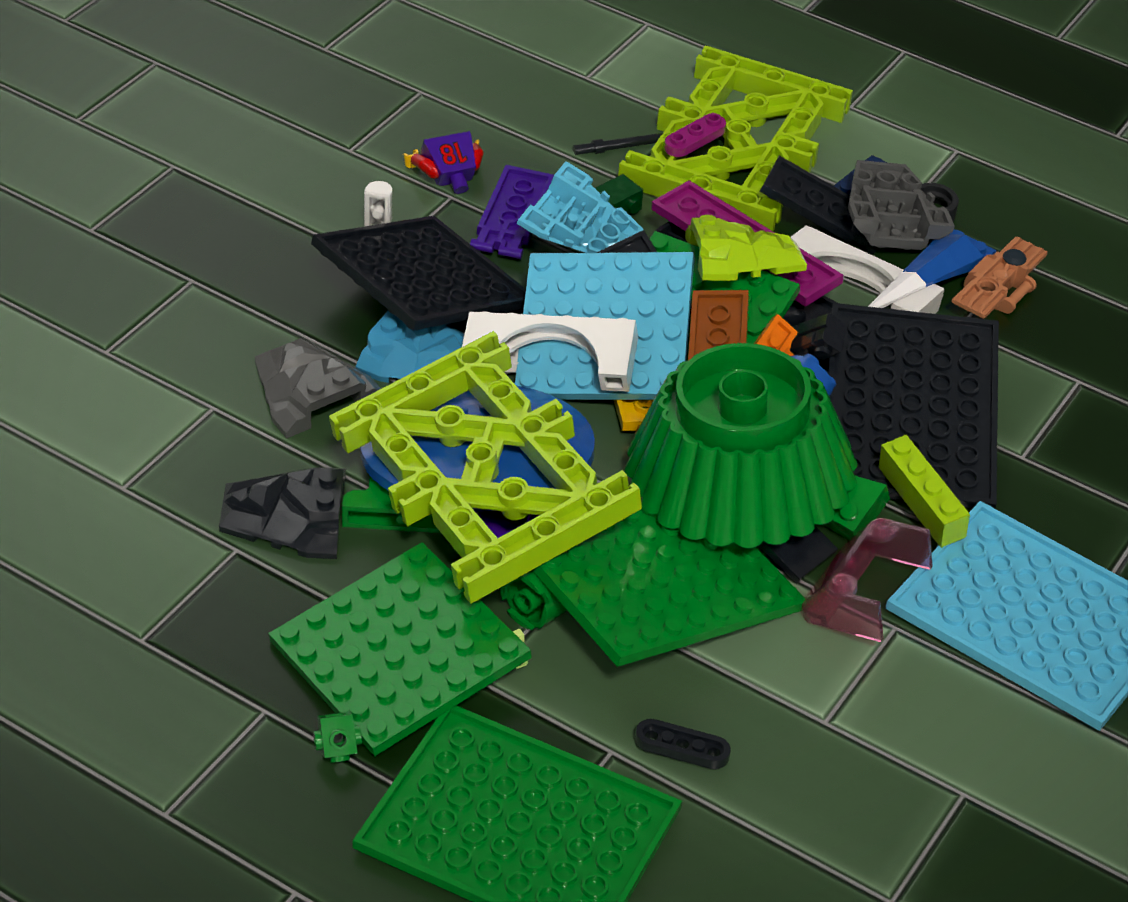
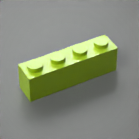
(924, 491)

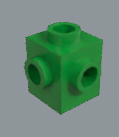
(331, 725)

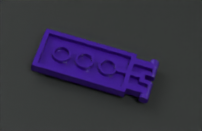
(509, 200)

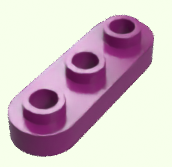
(695, 135)

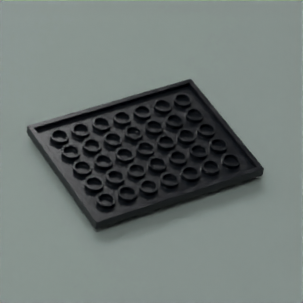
(923, 381)

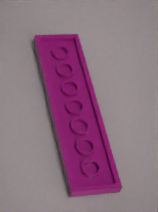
(692, 201)

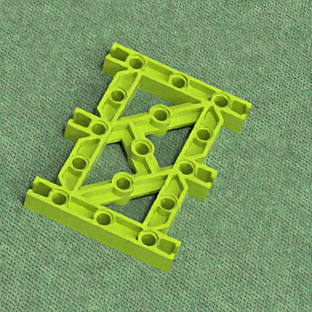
(769, 95)
(566, 514)

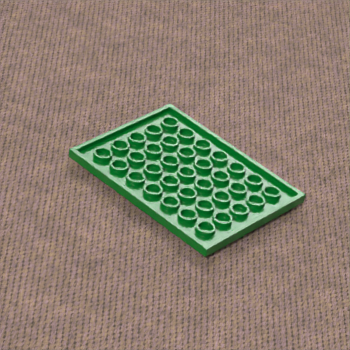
(656, 591)
(515, 818)

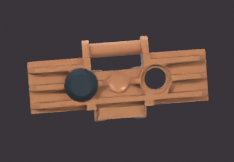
(996, 273)

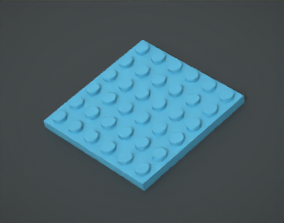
(632, 286)

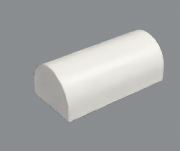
(377, 203)

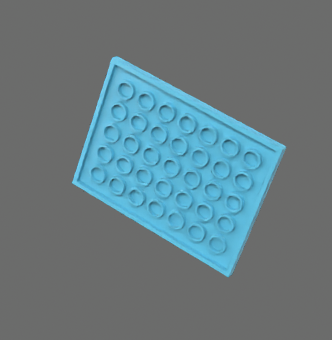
(1027, 613)

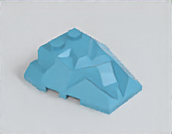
(577, 214)

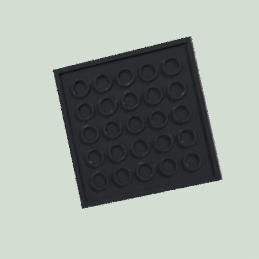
(421, 271)

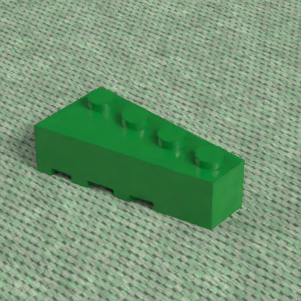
(864, 506)

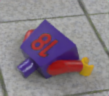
(448, 160)

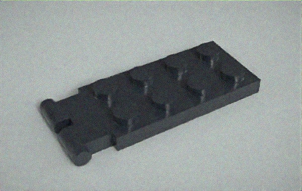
(813, 200)

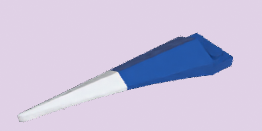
(937, 262)

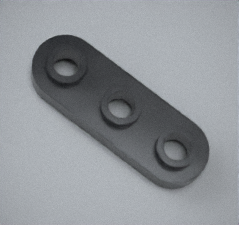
(671, 739)

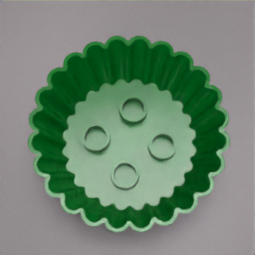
(742, 449)

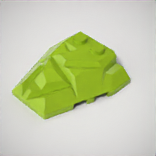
(736, 248)

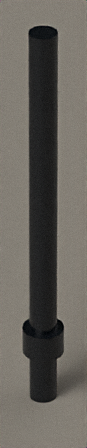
(600, 146)

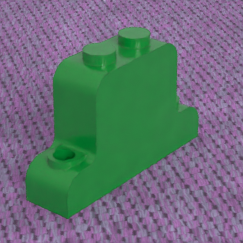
(374, 510)

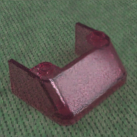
(833, 597)

